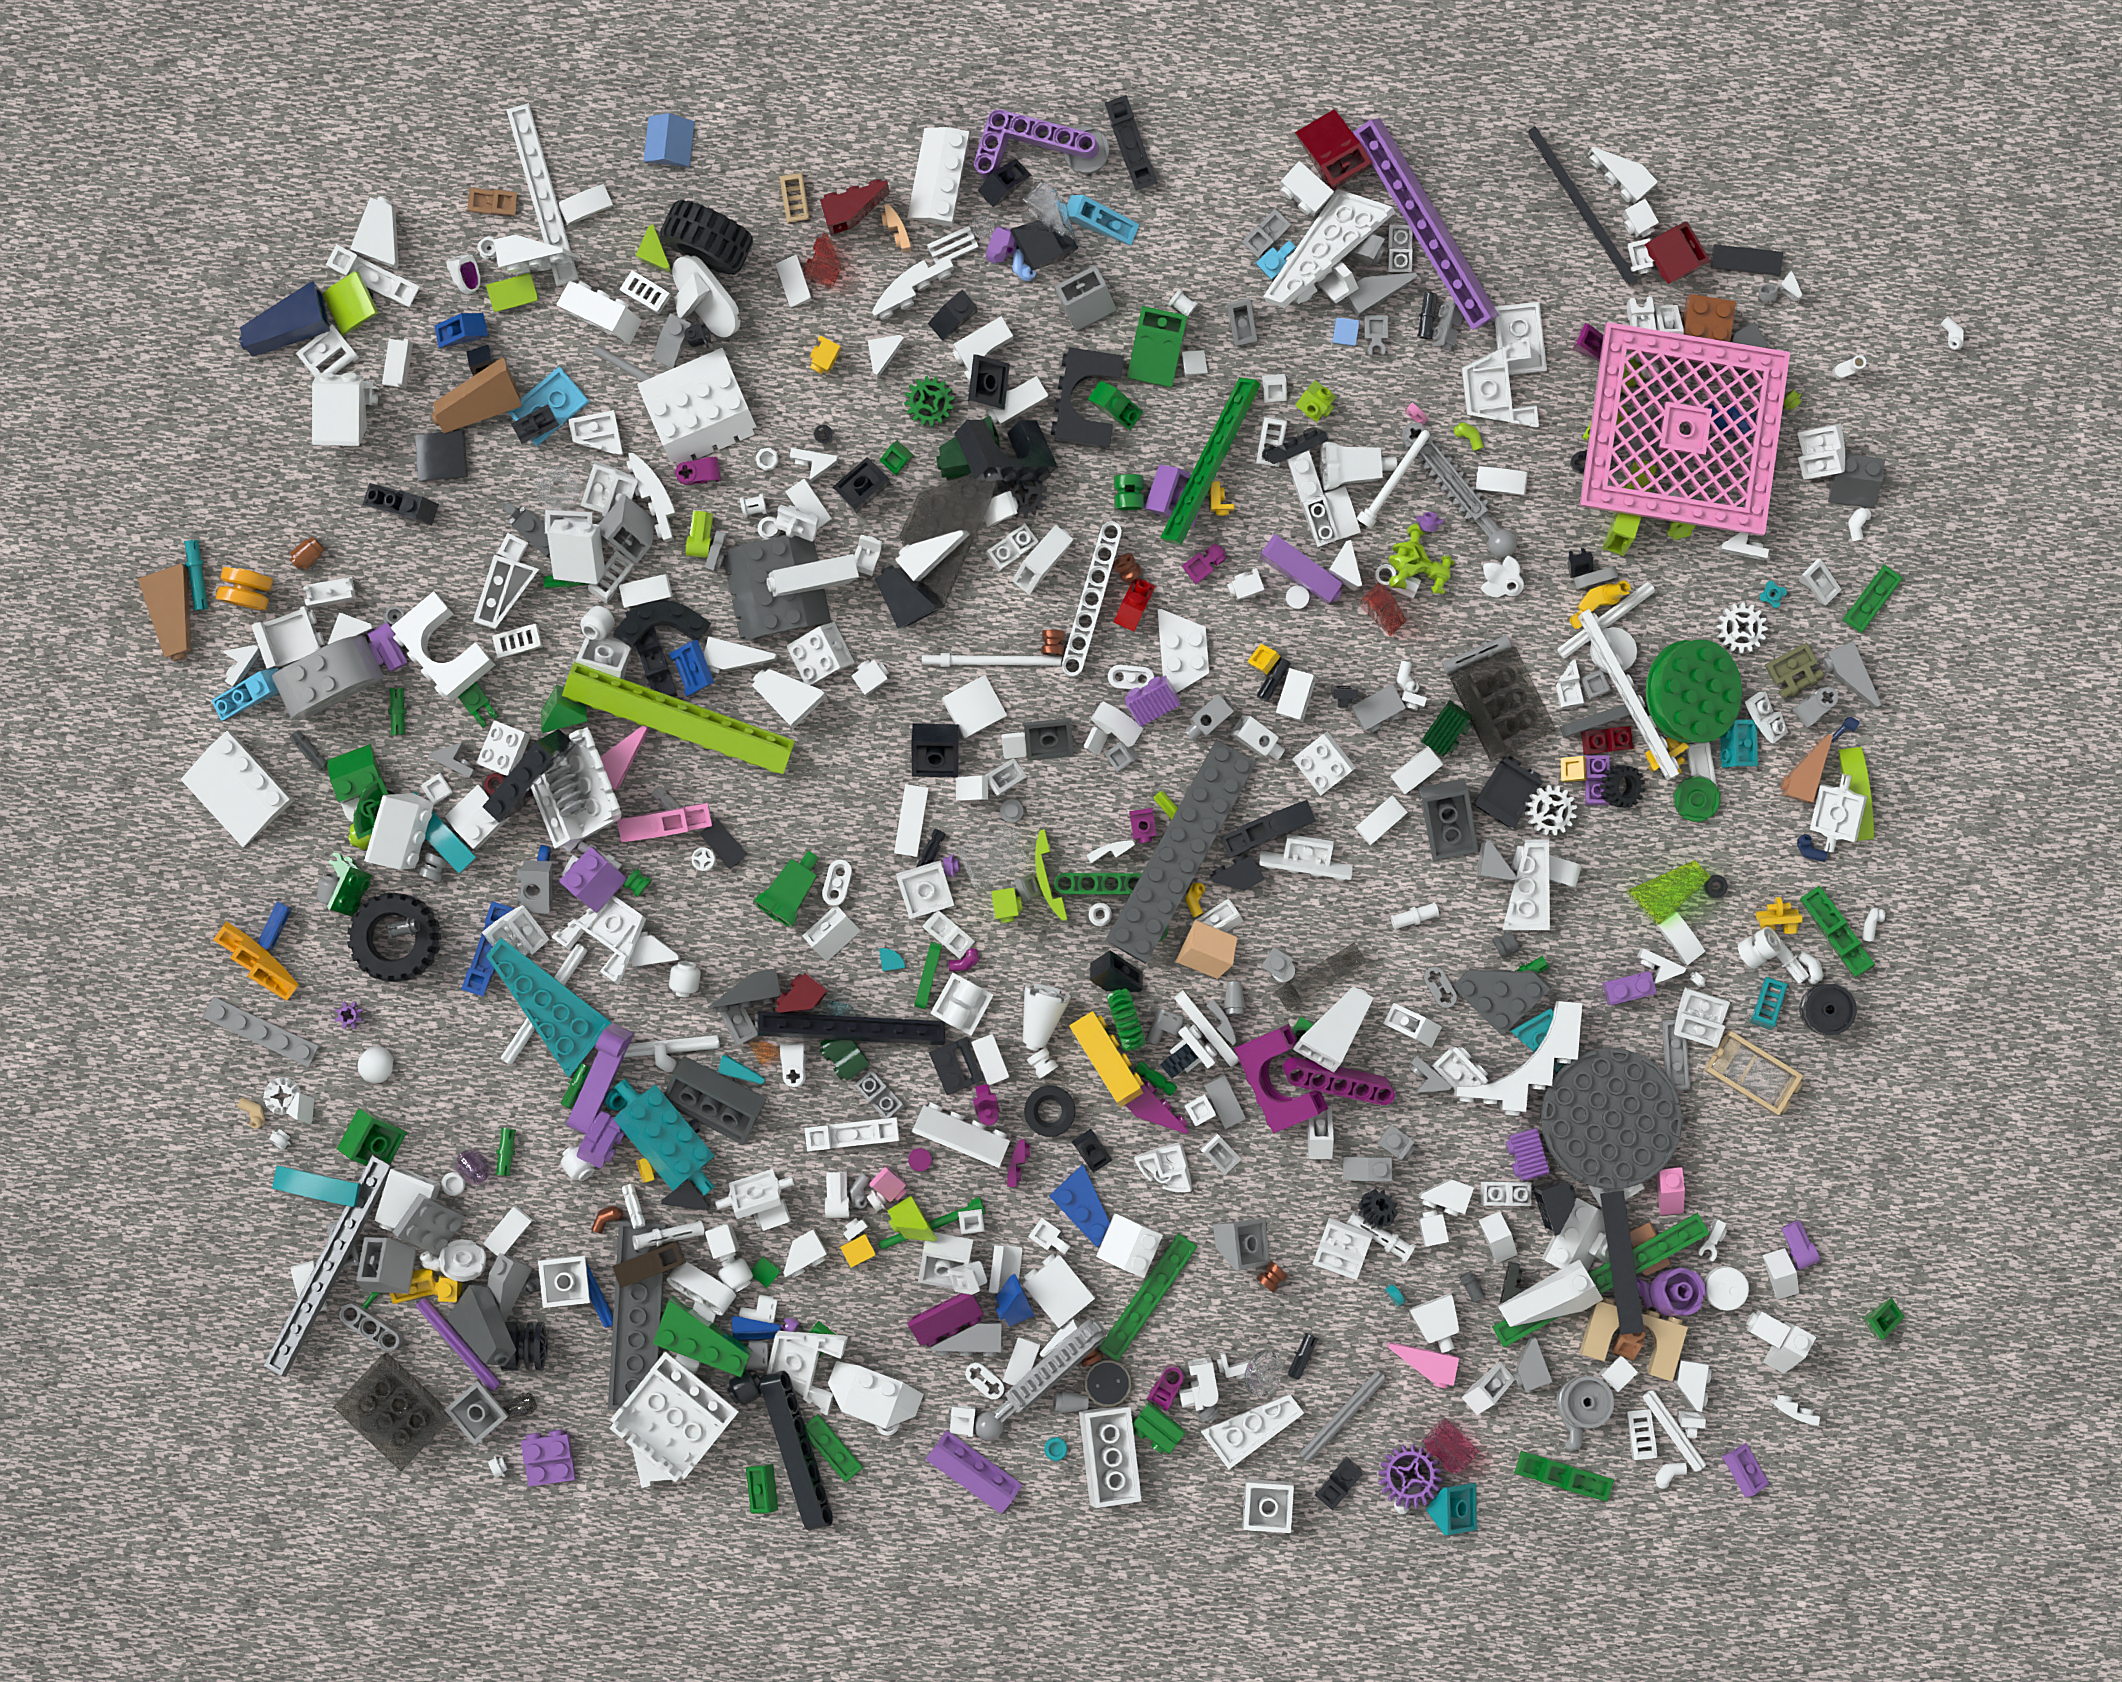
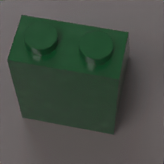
(951, 458)

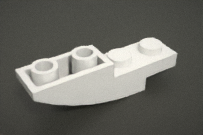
(902, 292)
(651, 488)
(1312, 499)

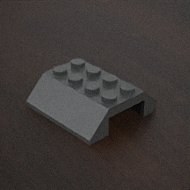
(755, 604)

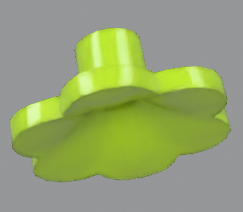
(1679, 530)

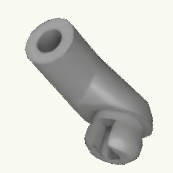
(857, 1191)
(1575, 1438)

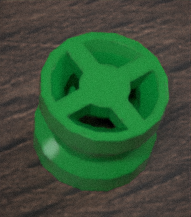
(637, 882)

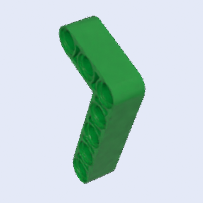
(1099, 888)

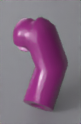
(965, 964)

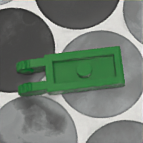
(473, 700)

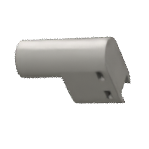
(1163, 1022)
(759, 1358)

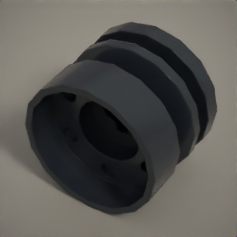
(529, 1346)

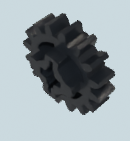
(1033, 491)

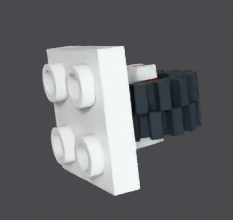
(1189, 1052)

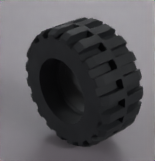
(707, 235)
(362, 937)

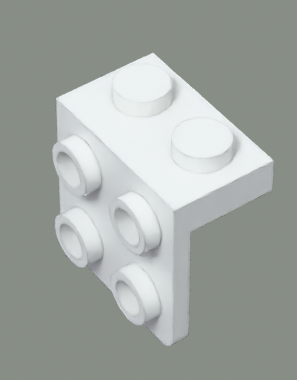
(1458, 1070)

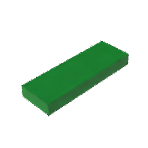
(1872, 599)
(832, 1448)

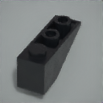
(401, 504)

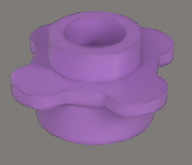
(1429, 521)
(951, 865)

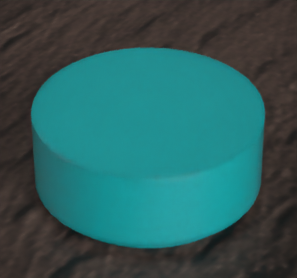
(1395, 1295)
(1055, 1448)

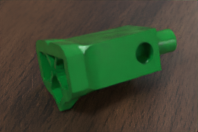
(788, 891)

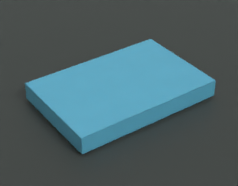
(560, 395)

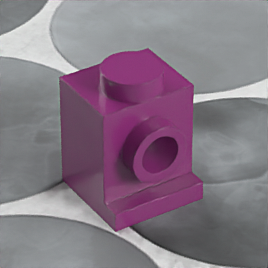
(1142, 815)

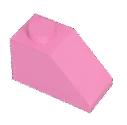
(889, 1184)
(1670, 1190)

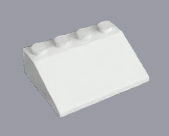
(236, 788)

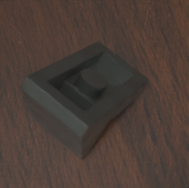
(1513, 1275)

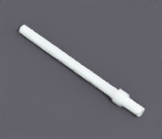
(946, 660)

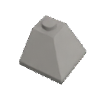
(1243, 1243)

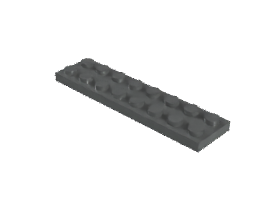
(634, 1321)

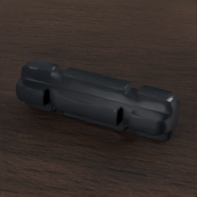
(932, 847)

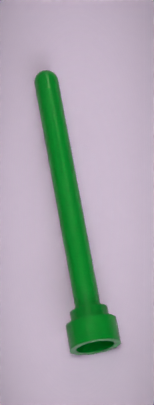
(975, 1204)

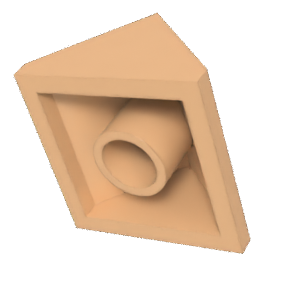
(1208, 950)

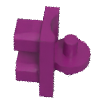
(986, 1105)

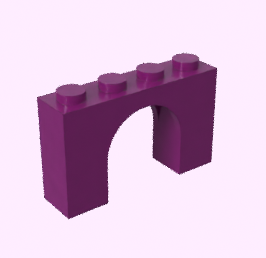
(1278, 1109)

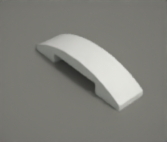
(374, 277)
(852, 1134)

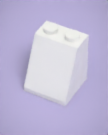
(338, 409)
(788, 696)
(399, 1193)

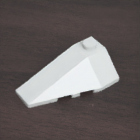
(1557, 1295)

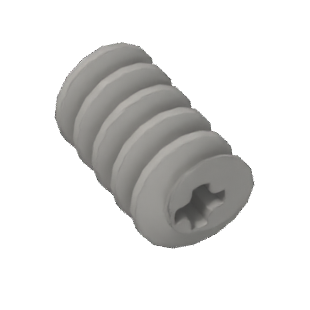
(565, 791)

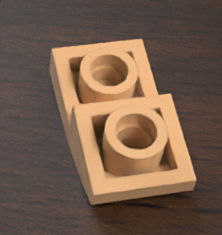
(894, 223)

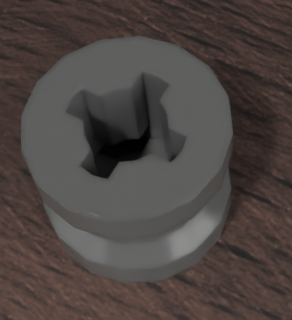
(1505, 944)

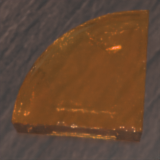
(764, 1051)

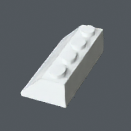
(939, 175)
(961, 1135)
(1110, 1456)

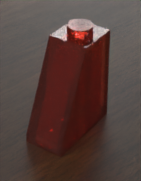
(1383, 609)

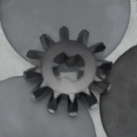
(1377, 1209)

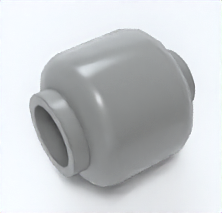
(326, 887)

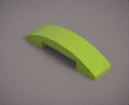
(1853, 763)
(1043, 848)

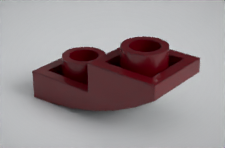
(1607, 740)

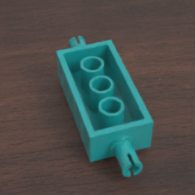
(664, 1137)

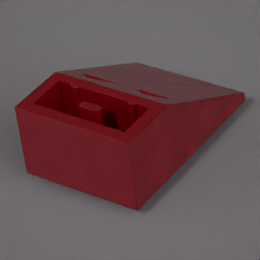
(1333, 149)
(848, 208)

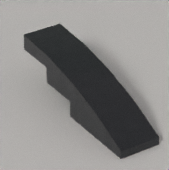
(655, 663)

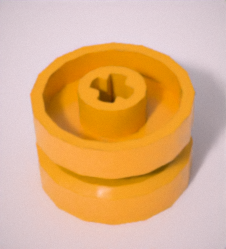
(244, 588)

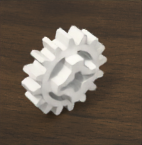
(1734, 620)
(1546, 801)

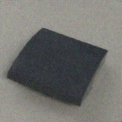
(441, 456)

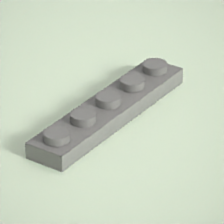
(261, 1031)

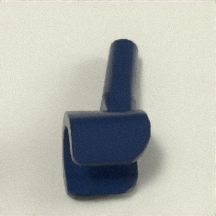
(1850, 723)

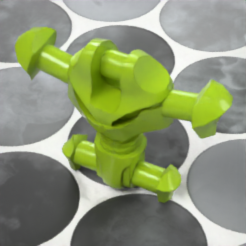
(1413, 559)

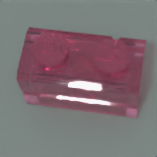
(1450, 1446)

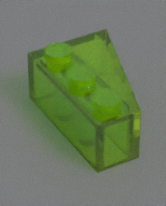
(1667, 891)

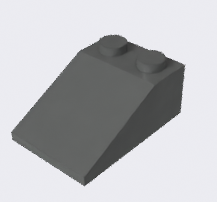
(1448, 819)

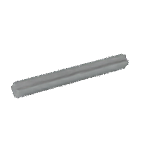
(1343, 1416)

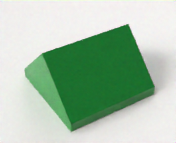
(561, 711)

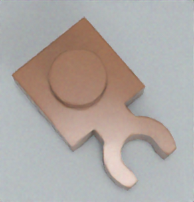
(1629, 1344)

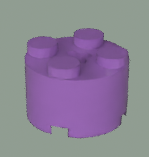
(1677, 1292)

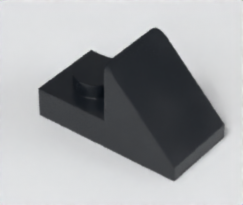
(1091, 1150)

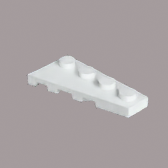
(1530, 894)
(1249, 1430)

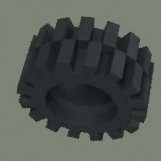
(1633, 786)

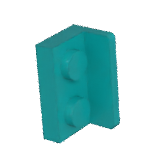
(1740, 745)

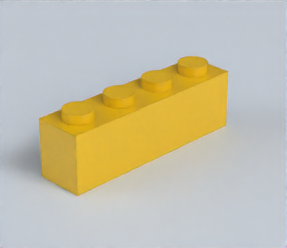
(1106, 1059)

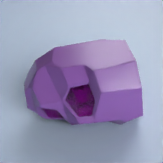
(1000, 245)

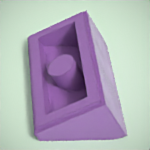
(1745, 1470)

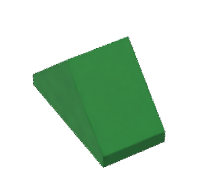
(1883, 1319)

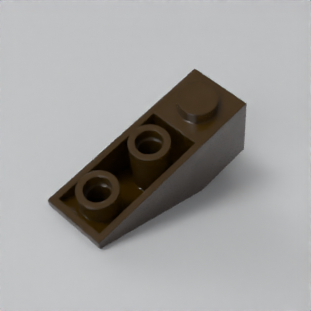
(649, 1264)

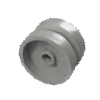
(1598, 1399)

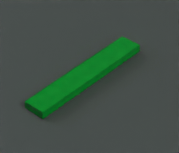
(1148, 1297)

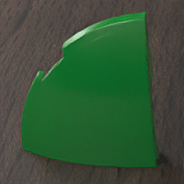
(368, 808)

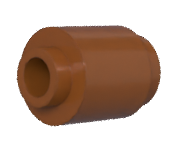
(306, 553)

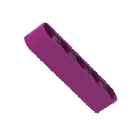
(1346, 1088)

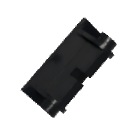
(698, 335)

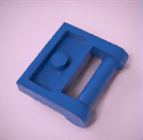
(692, 667)

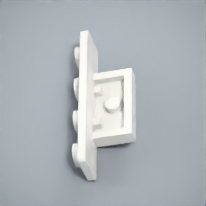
(1306, 856)

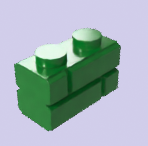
(1158, 1428)

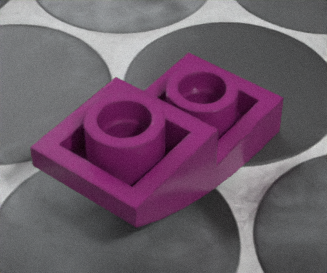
(1020, 1153)

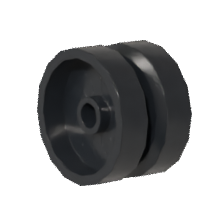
(1814, 1014)

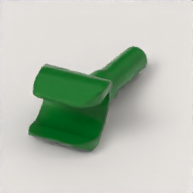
(370, 1299)

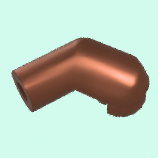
(606, 1215)

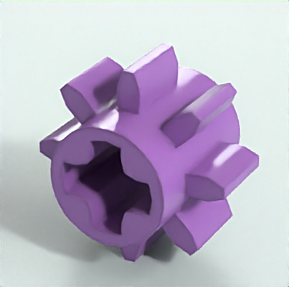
(343, 1018)

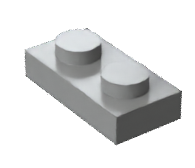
(739, 1024)

